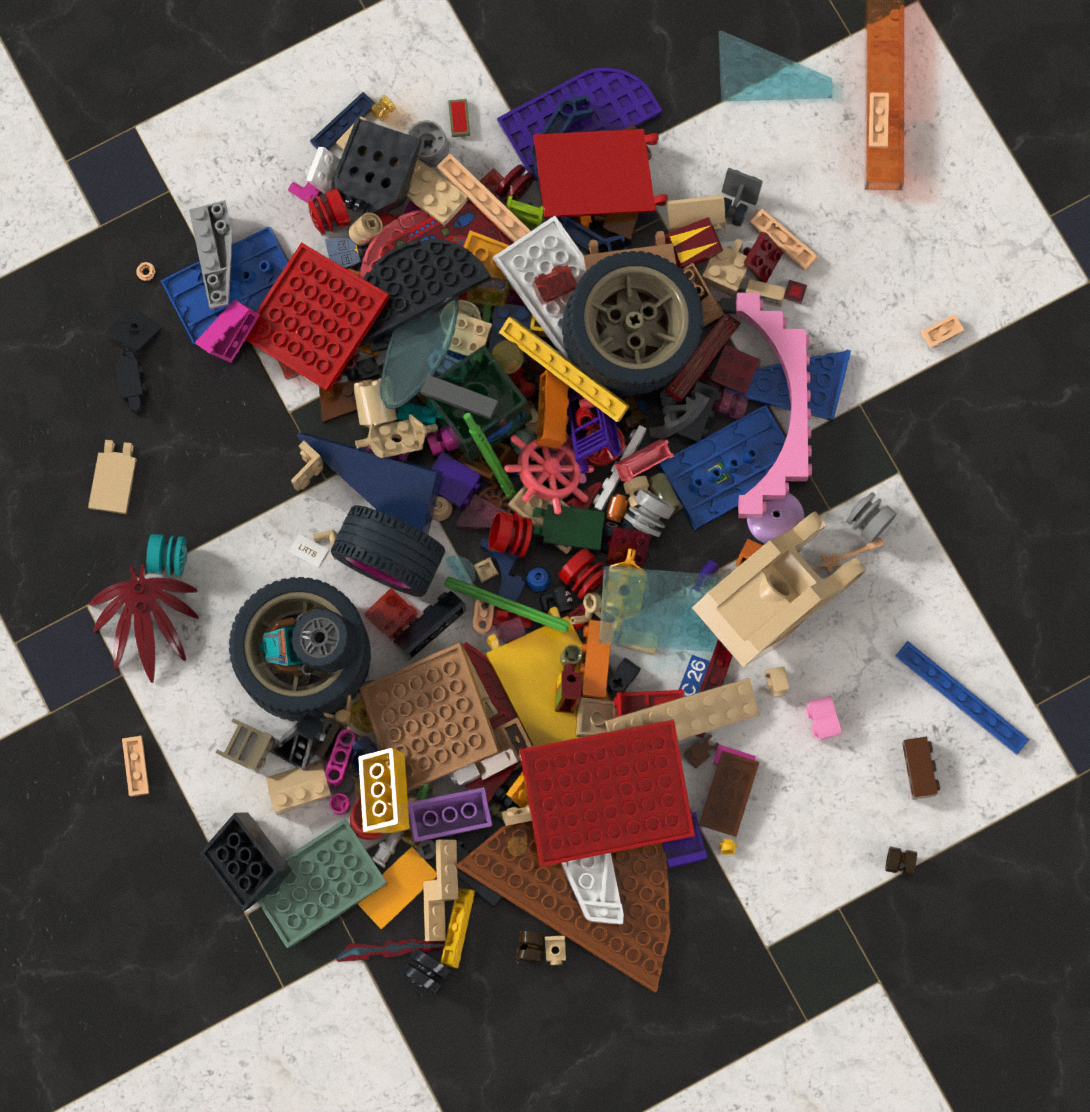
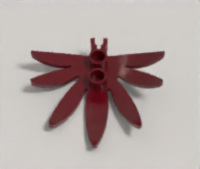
(140, 600)

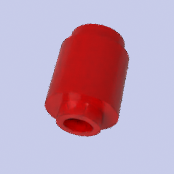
(582, 412)

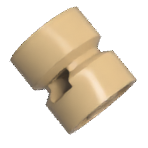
(365, 228)
(632, 488)

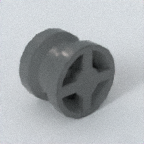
(430, 850)

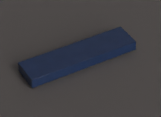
(342, 122)

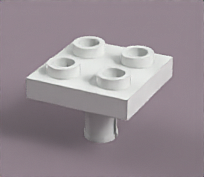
(323, 170)

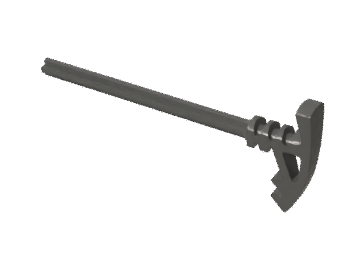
(672, 410)

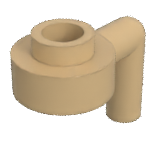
(331, 534)
(592, 603)

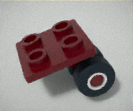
(618, 541)

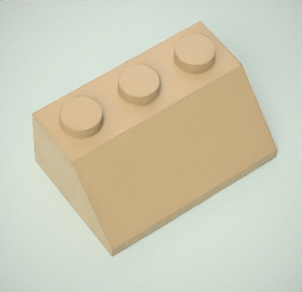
(688, 211)
(298, 788)

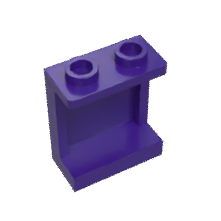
(457, 481)
(686, 850)

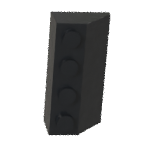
(429, 625)

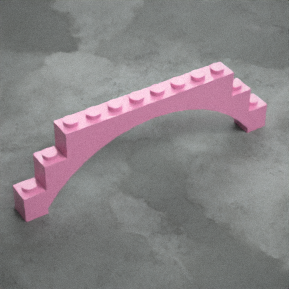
(791, 352)

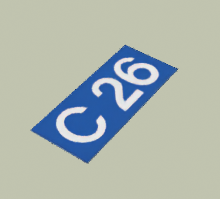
(694, 675)

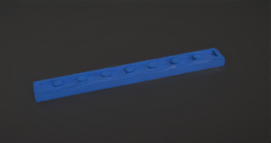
(962, 698)

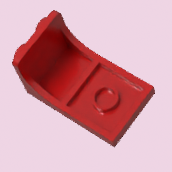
(634, 701)

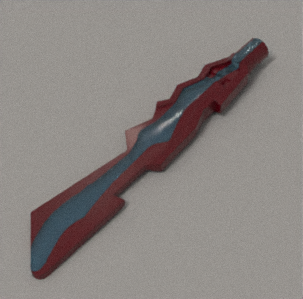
(357, 952)

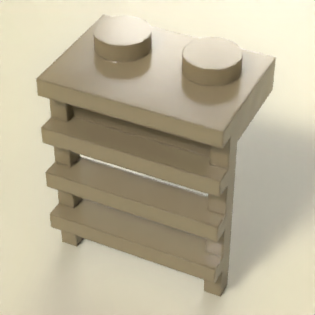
(259, 752)

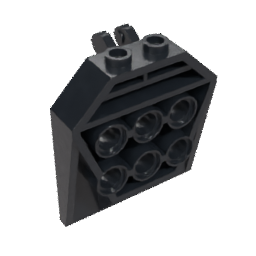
(374, 196)

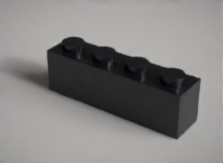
(486, 893)

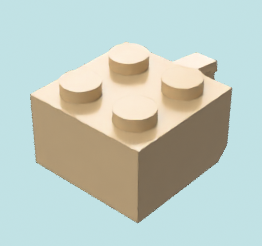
(727, 269)

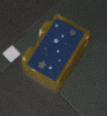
(492, 292)

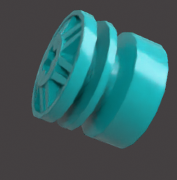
(169, 555)

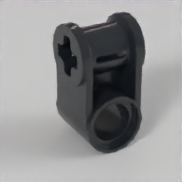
(625, 674)

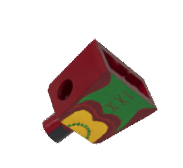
(568, 690)

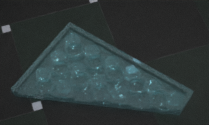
(758, 74)

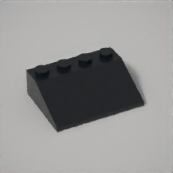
(245, 860)

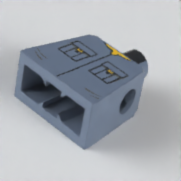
(345, 252)

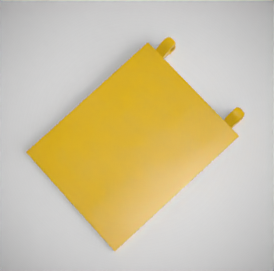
(529, 677)

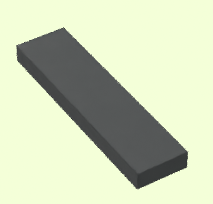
(459, 397)

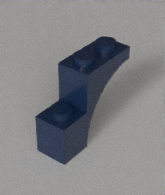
(511, 586)

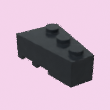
(299, 743)

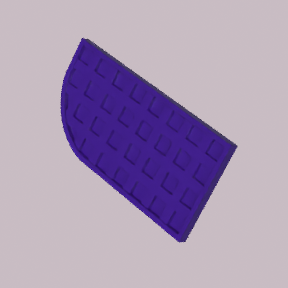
(615, 98)

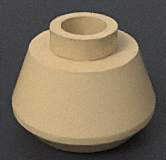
(442, 513)

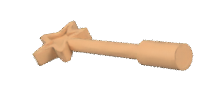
(831, 561)

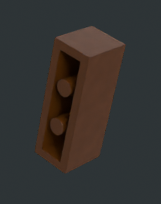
(920, 768)

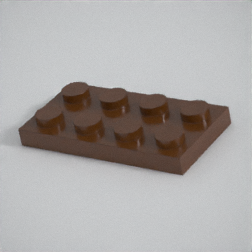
(729, 793)

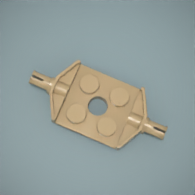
(410, 432)

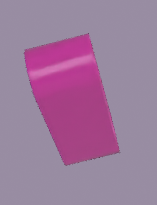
(340, 767)

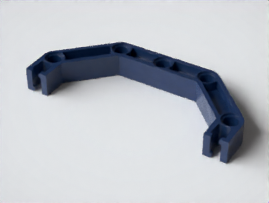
(560, 123)

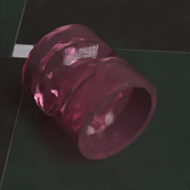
(732, 404)

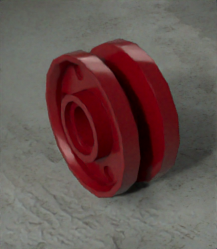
(515, 183)

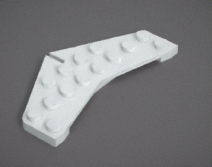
(595, 888)

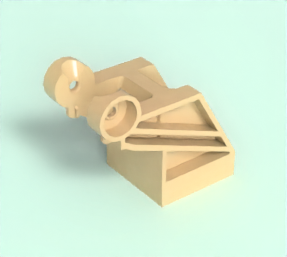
(772, 594)

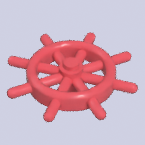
(548, 470)

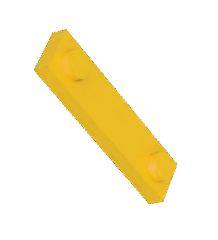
(457, 928)

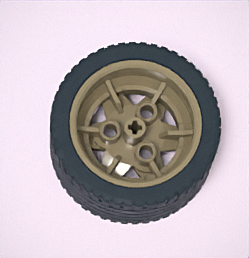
(672, 296)
(256, 675)

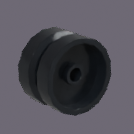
(425, 972)

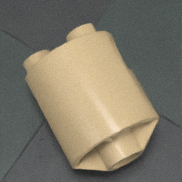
(370, 405)

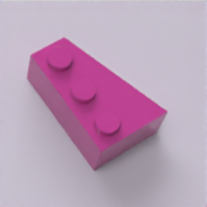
(228, 331)

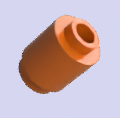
(616, 508)

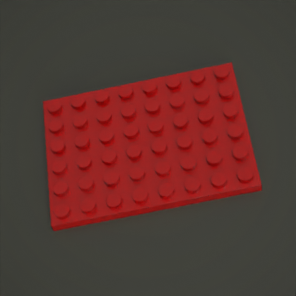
(606, 792)

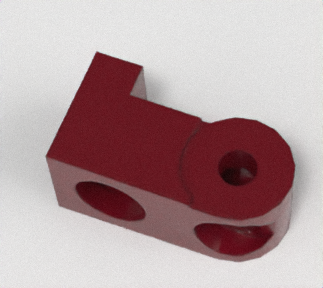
(525, 387)

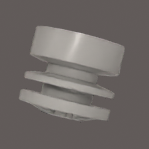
(431, 135)
(649, 513)
(871, 517)

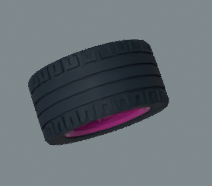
(388, 550)

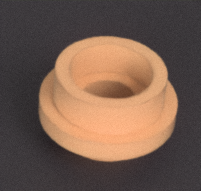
(146, 266)

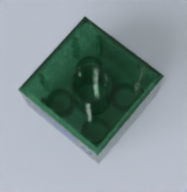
(486, 377)

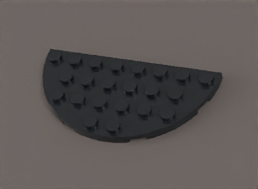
(420, 279)

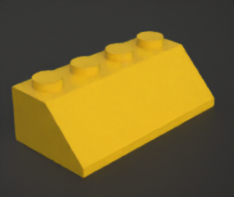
(384, 792)

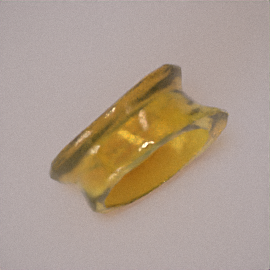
(508, 356)

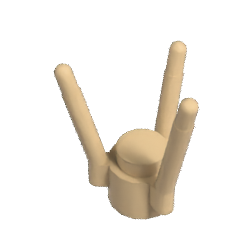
(342, 716)

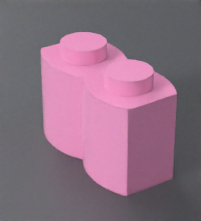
(823, 718)

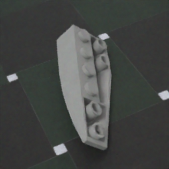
(214, 247)

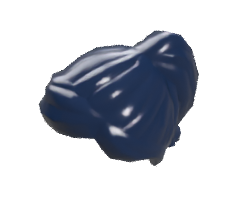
(361, 747)

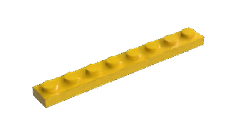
(564, 369)

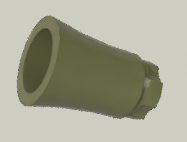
(662, 488)

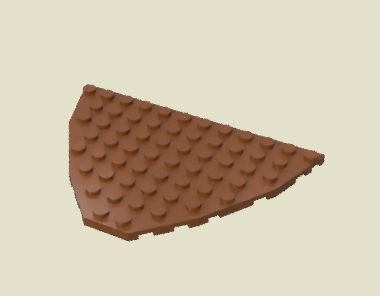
(546, 894)

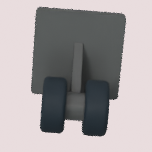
(743, 188)

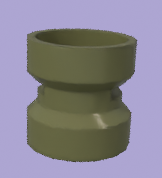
(573, 652)

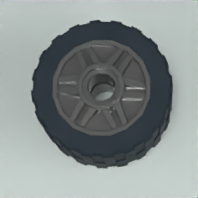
(324, 640)

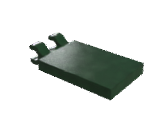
(571, 528)

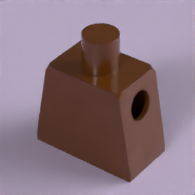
(618, 225)

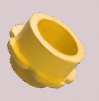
(728, 847)

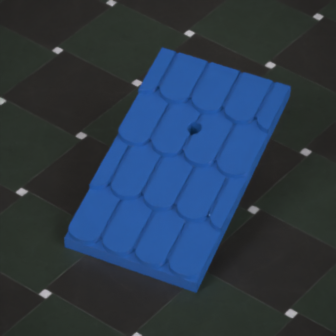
(254, 270)
(747, 452)

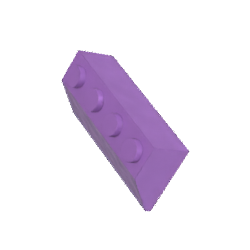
(449, 815)

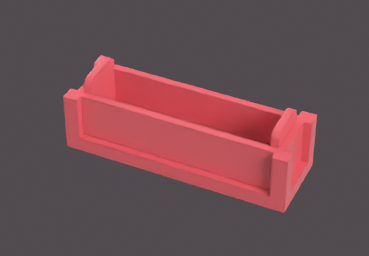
(643, 460)

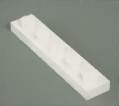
(610, 484)

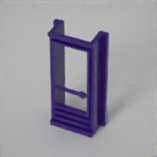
(603, 438)

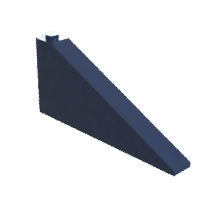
(387, 483)

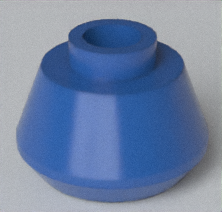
(543, 579)

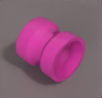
(340, 804)

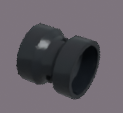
(500, 795)

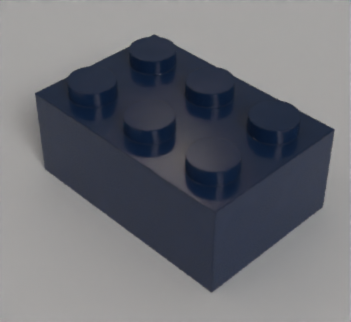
(501, 314)

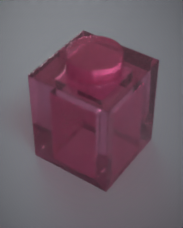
(511, 629)

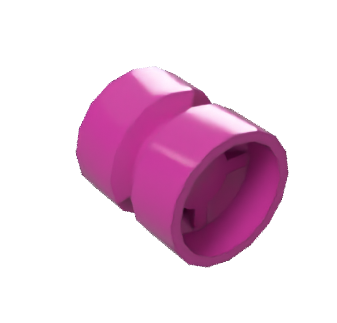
(437, 446)

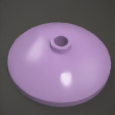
(769, 526)

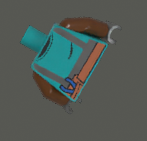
(279, 647)

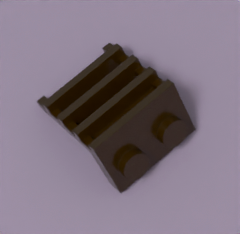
(325, 747)

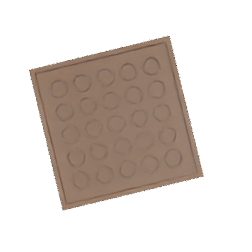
(431, 716)

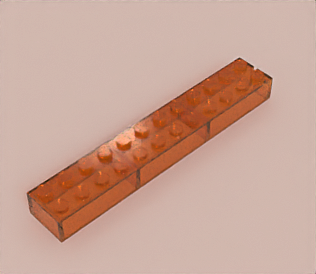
(885, 75)

